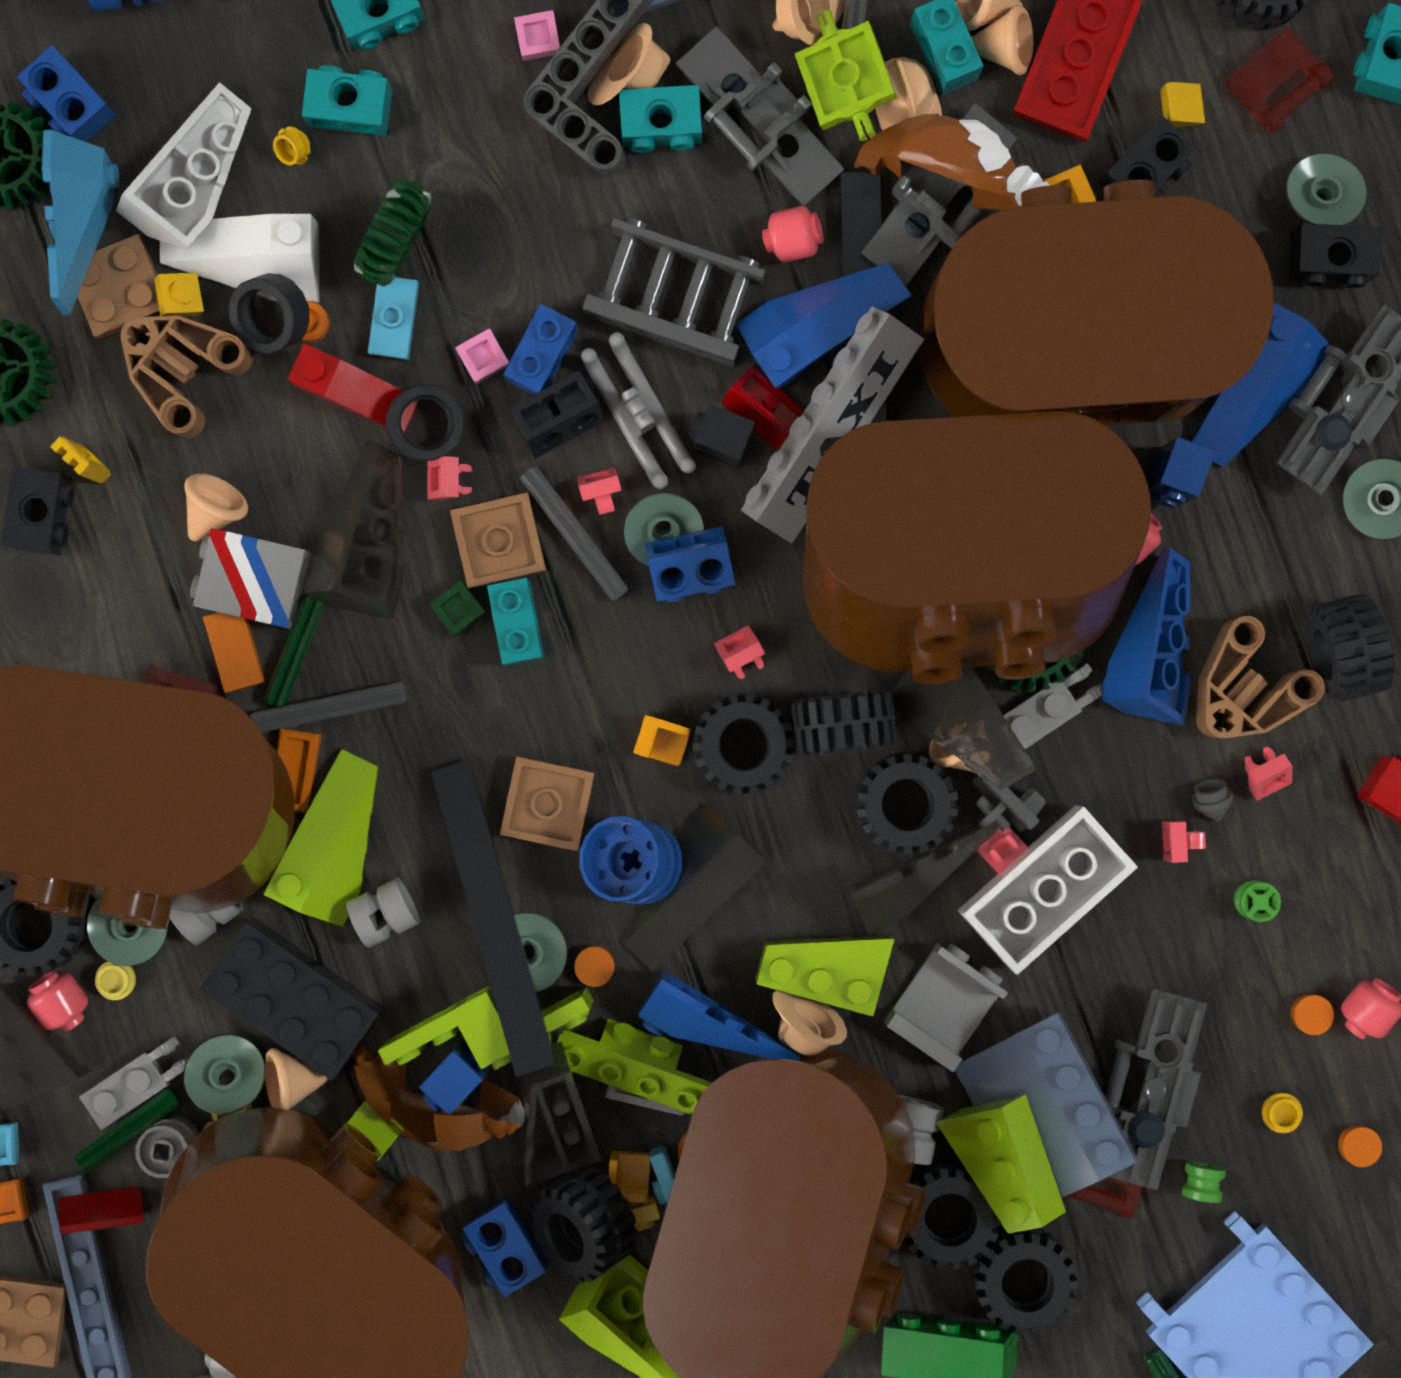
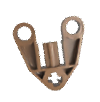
(158, 393)
(1224, 664)

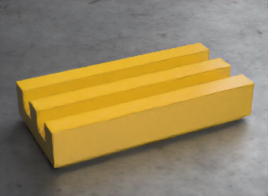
(83, 460)

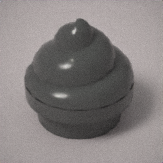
(1212, 798)

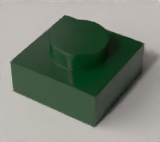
(457, 608)

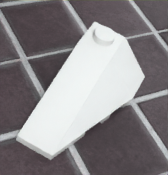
(185, 179)
(252, 246)

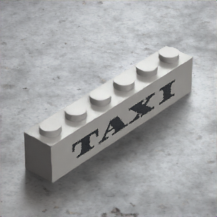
(844, 401)

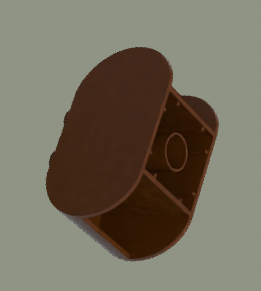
(1096, 307)
(972, 541)
(134, 797)
(783, 1220)
(305, 1257)

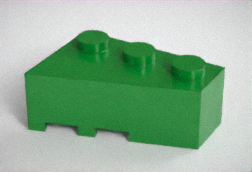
(947, 1349)

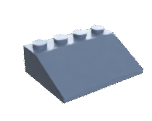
(1064, 1097)

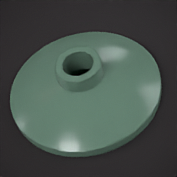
(1333, 178)
(1364, 503)
(644, 516)
(119, 944)
(548, 945)
(212, 1062)

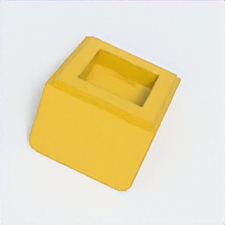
(1182, 104)

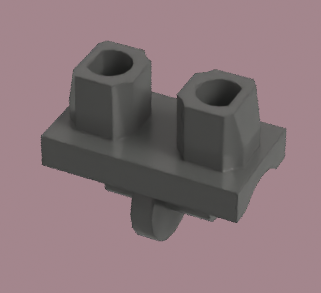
(1006, 808)

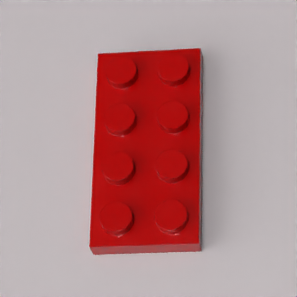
(1075, 64)

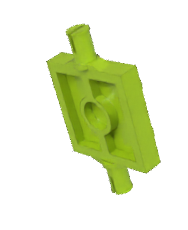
(845, 75)

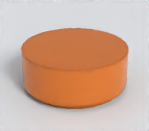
(318, 324)
(594, 966)
(1312, 1014)
(1360, 1145)

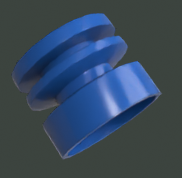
(610, 862)

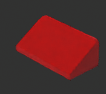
(769, 407)
(100, 1210)

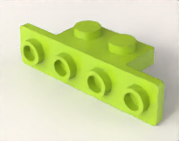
(635, 1064)

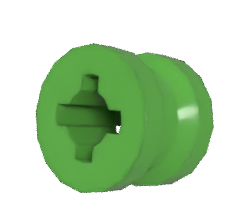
(1264, 905)
(1203, 1182)

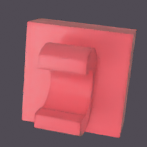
(444, 478)
(599, 486)
(739, 650)
(1269, 776)
(1178, 841)
(1002, 849)

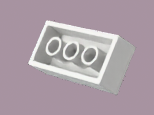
(1047, 889)

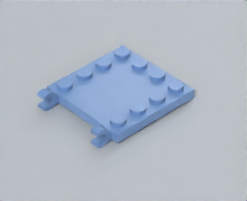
(1256, 1318)

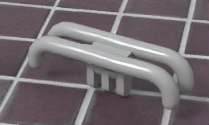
(637, 411)

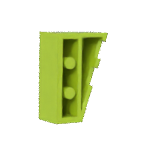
(828, 970)
(1006, 1161)

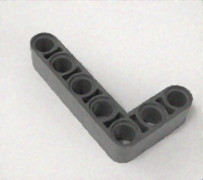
(566, 93)

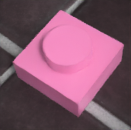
(537, 35)
(482, 356)

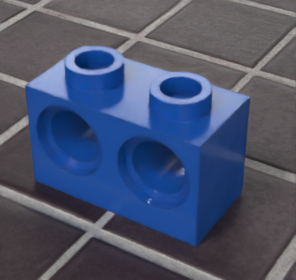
(65, 96)
(541, 351)
(1179, 472)
(687, 554)
(453, 1079)
(514, 1242)

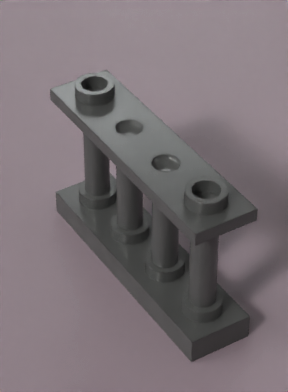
(644, 320)

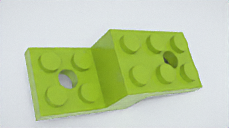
(481, 1027)

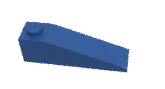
(810, 324)
(1278, 376)
(1148, 662)
(695, 1017)

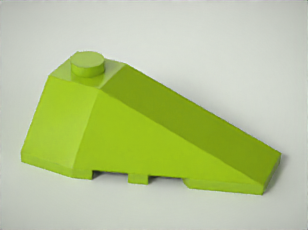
(330, 845)
(612, 1319)

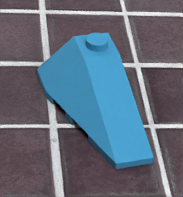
(82, 199)

